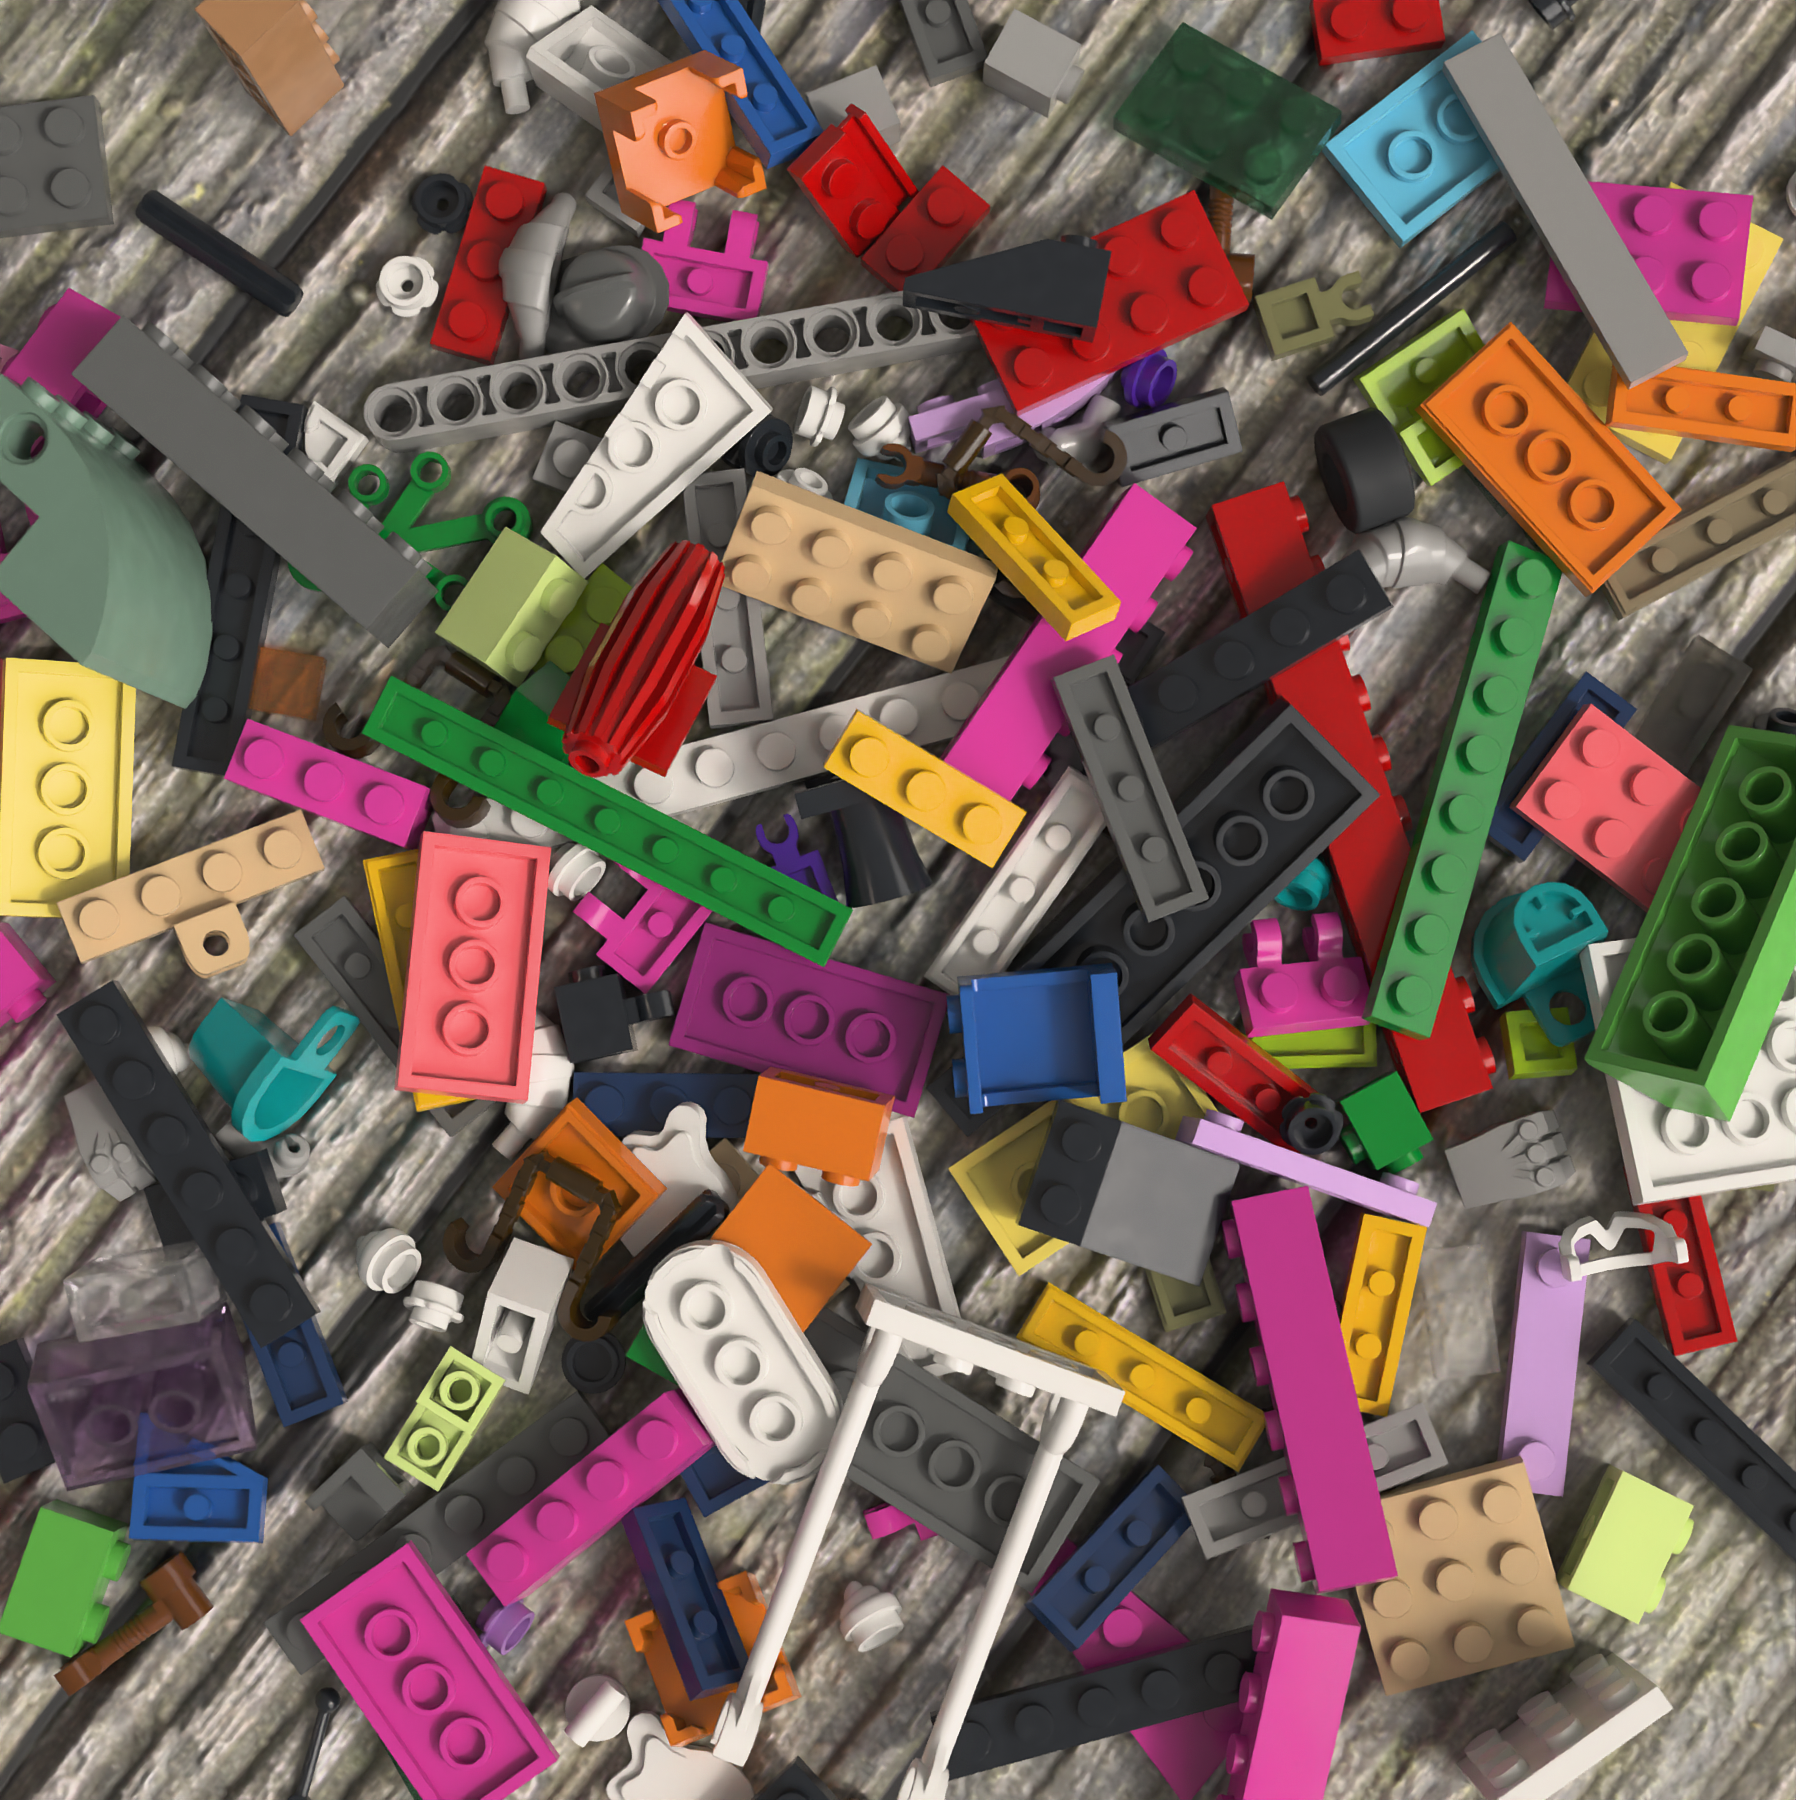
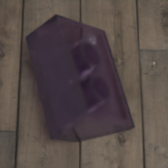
(180, 1377)

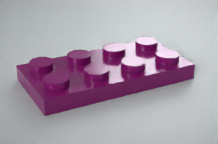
(834, 1022)

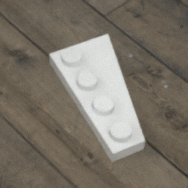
(664, 438)
(899, 1222)

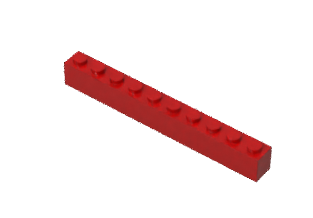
(1263, 559)

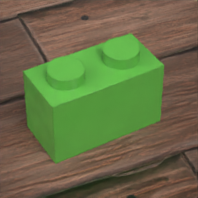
(65, 1578)

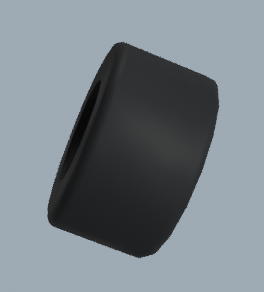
(1364, 470)

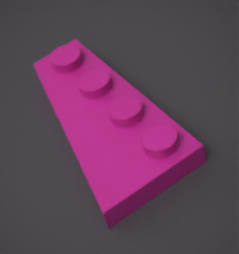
(1182, 1748)

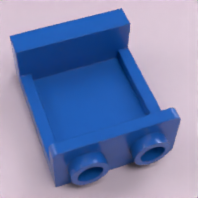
(1038, 1036)

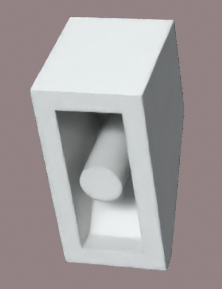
(521, 1312)

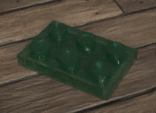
(1227, 120)

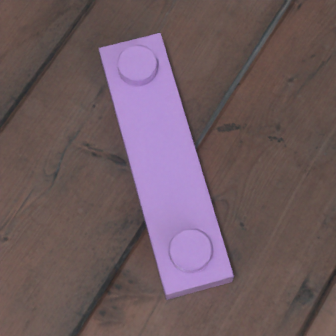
(1223, 1137)
(1542, 1362)

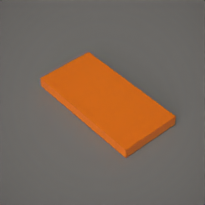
(1548, 459)

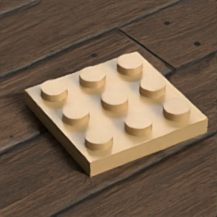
(1469, 1579)

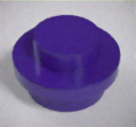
(1149, 380)

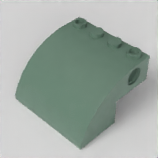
(110, 556)

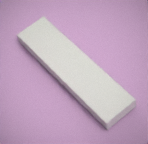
(1023, 884)

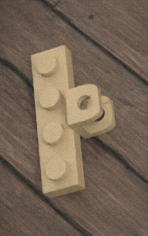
(194, 895)

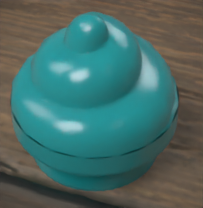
(1308, 887)

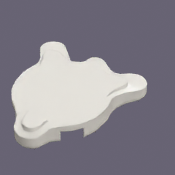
(683, 1165)
(673, 1772)

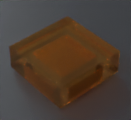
(288, 684)

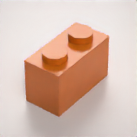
(818, 1126)

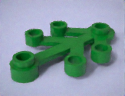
(434, 535)

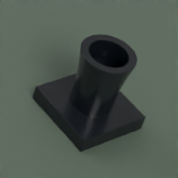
(871, 839)

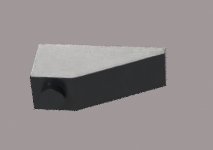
(1030, 287)

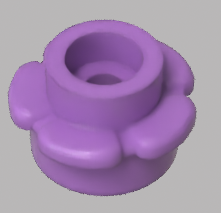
(503, 1625)

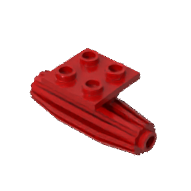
(637, 677)

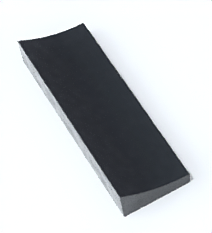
(1251, 831)

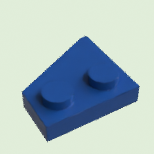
(200, 1503)

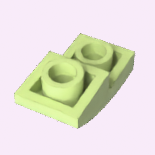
(445, 1419)

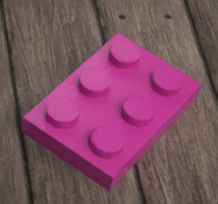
(1684, 245)

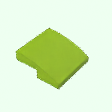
(1409, 377)

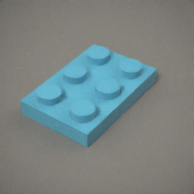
(1414, 152)

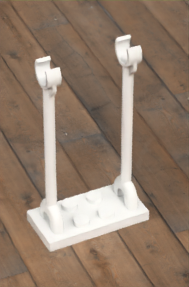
(959, 1347)

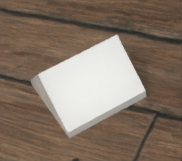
(586, 58)

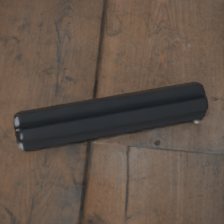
(219, 253)
(630, 1283)

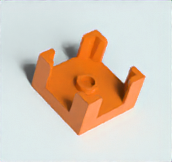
(675, 137)
(695, 1719)

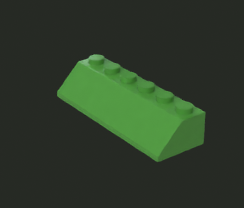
(1714, 938)

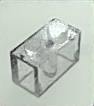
(142, 1291)

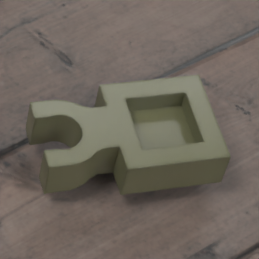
(1302, 316)

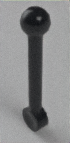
(327, 1701)

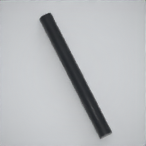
(1411, 308)

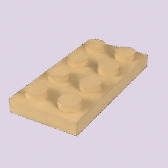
(856, 572)

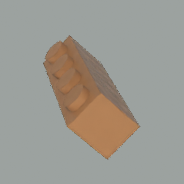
(276, 55)

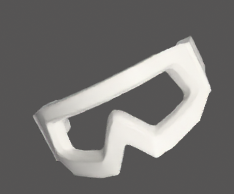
(1666, 1244)

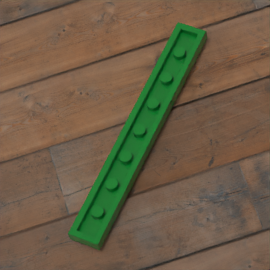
(1463, 792)
(607, 821)

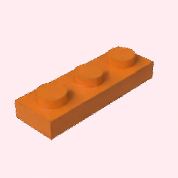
(1707, 408)

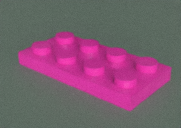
(429, 1683)

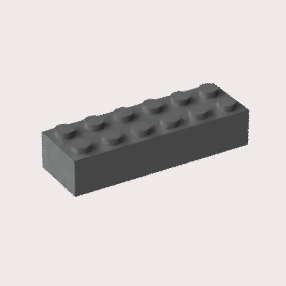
(245, 470)

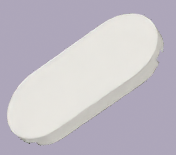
(742, 1361)

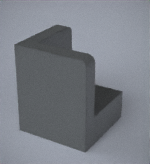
(361, 1491)

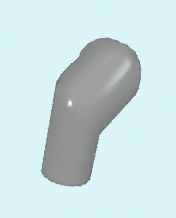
(1083, 438)
(287, 1153)

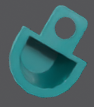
(1532, 951)
(264, 1070)

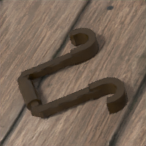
(978, 433)
(468, 673)
(577, 1183)

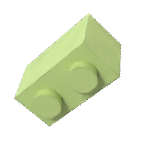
(512, 607)
(1626, 1545)

